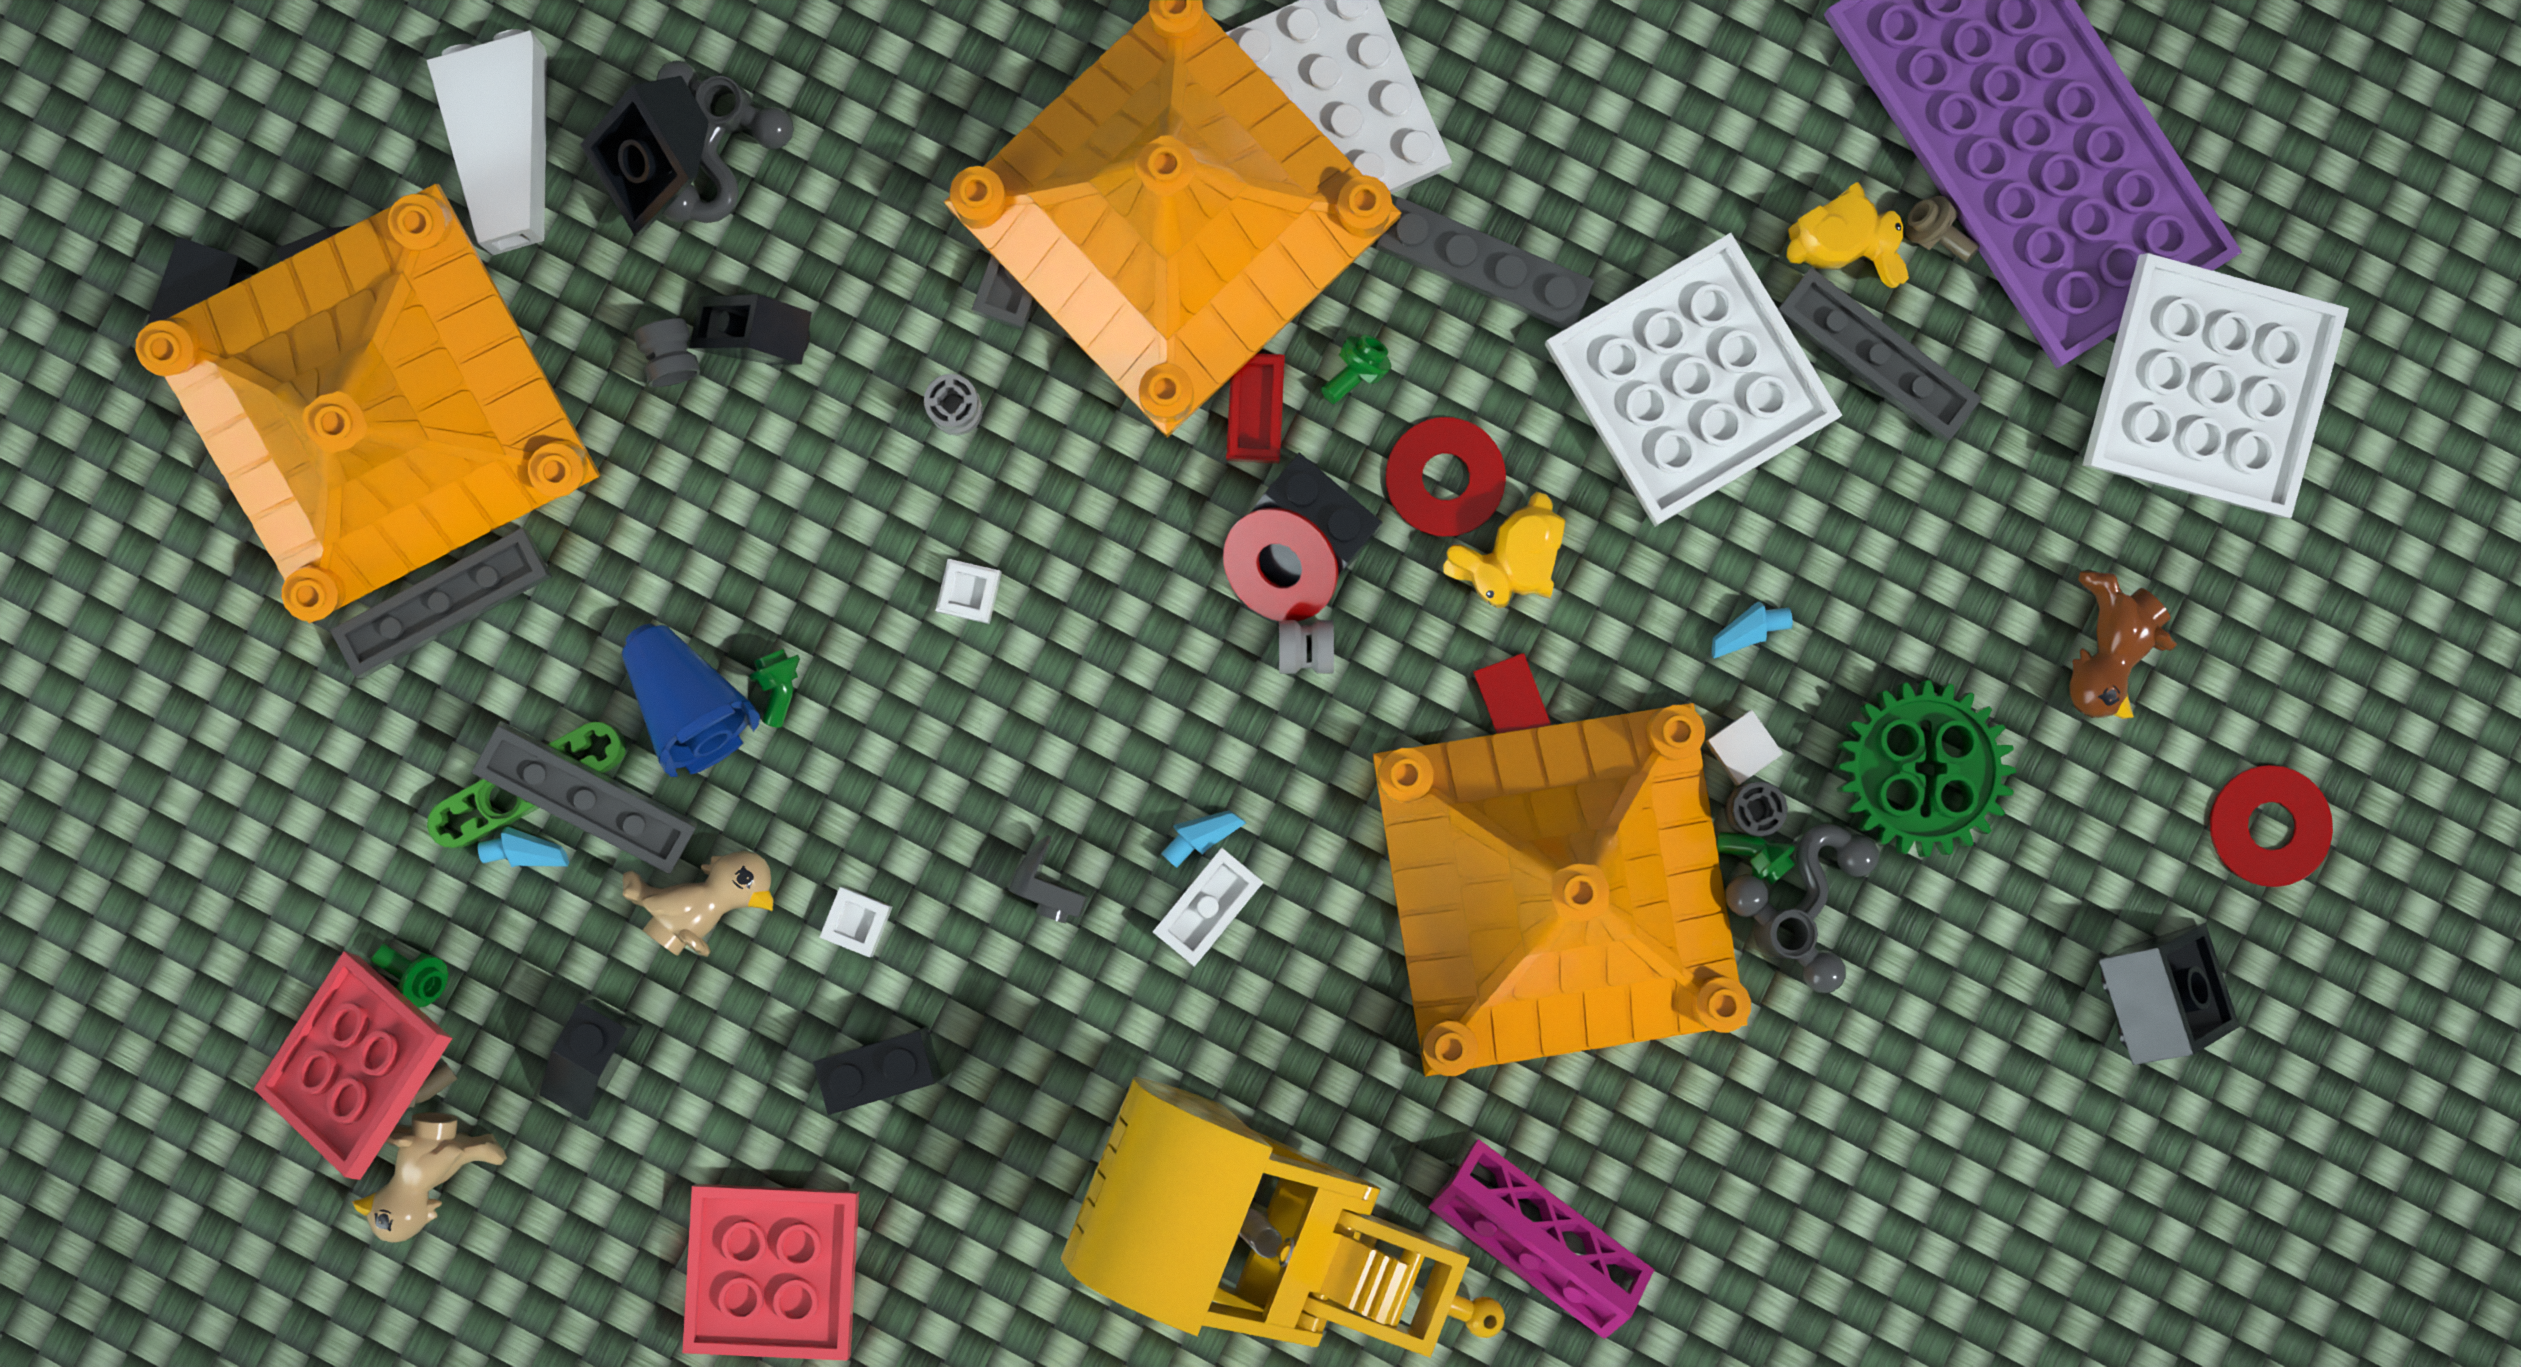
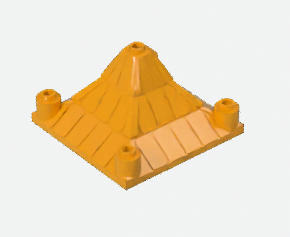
(1172, 210)
(370, 403)
(1559, 889)

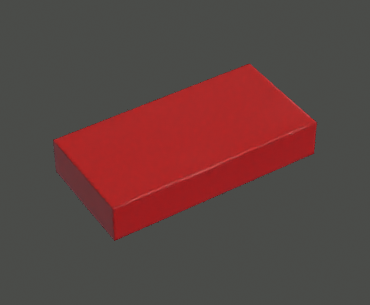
(1256, 410)
(1511, 695)

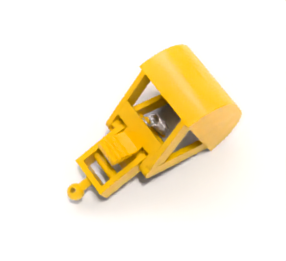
(1180, 1193)

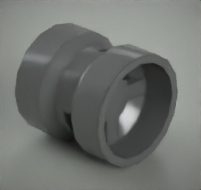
(666, 349)
(1745, 808)

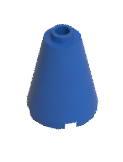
(684, 701)

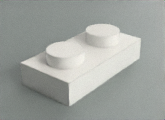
(1208, 907)

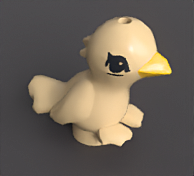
(691, 910)
(425, 1158)

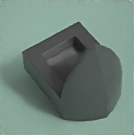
(1052, 899)

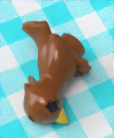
(2125, 635)

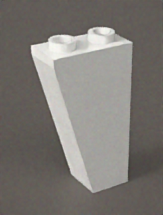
(497, 134)

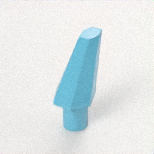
(1750, 628)
(1200, 835)
(522, 850)

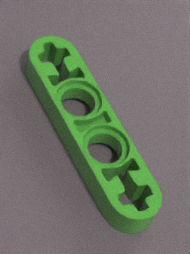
(475, 830)

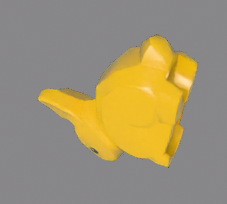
(1846, 231)
(1520, 556)

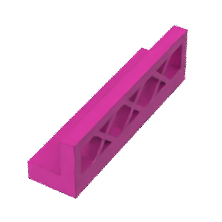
(1538, 1248)

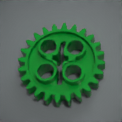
(1974, 770)

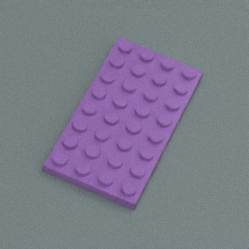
(2035, 152)

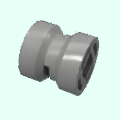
(956, 414)
(1294, 646)

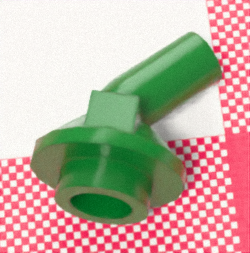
(1365, 361)
(776, 673)
(1768, 859)
(416, 976)

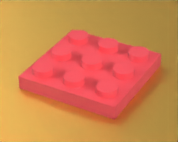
(352, 1065)
(771, 1272)

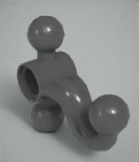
(769, 126)
(1749, 898)

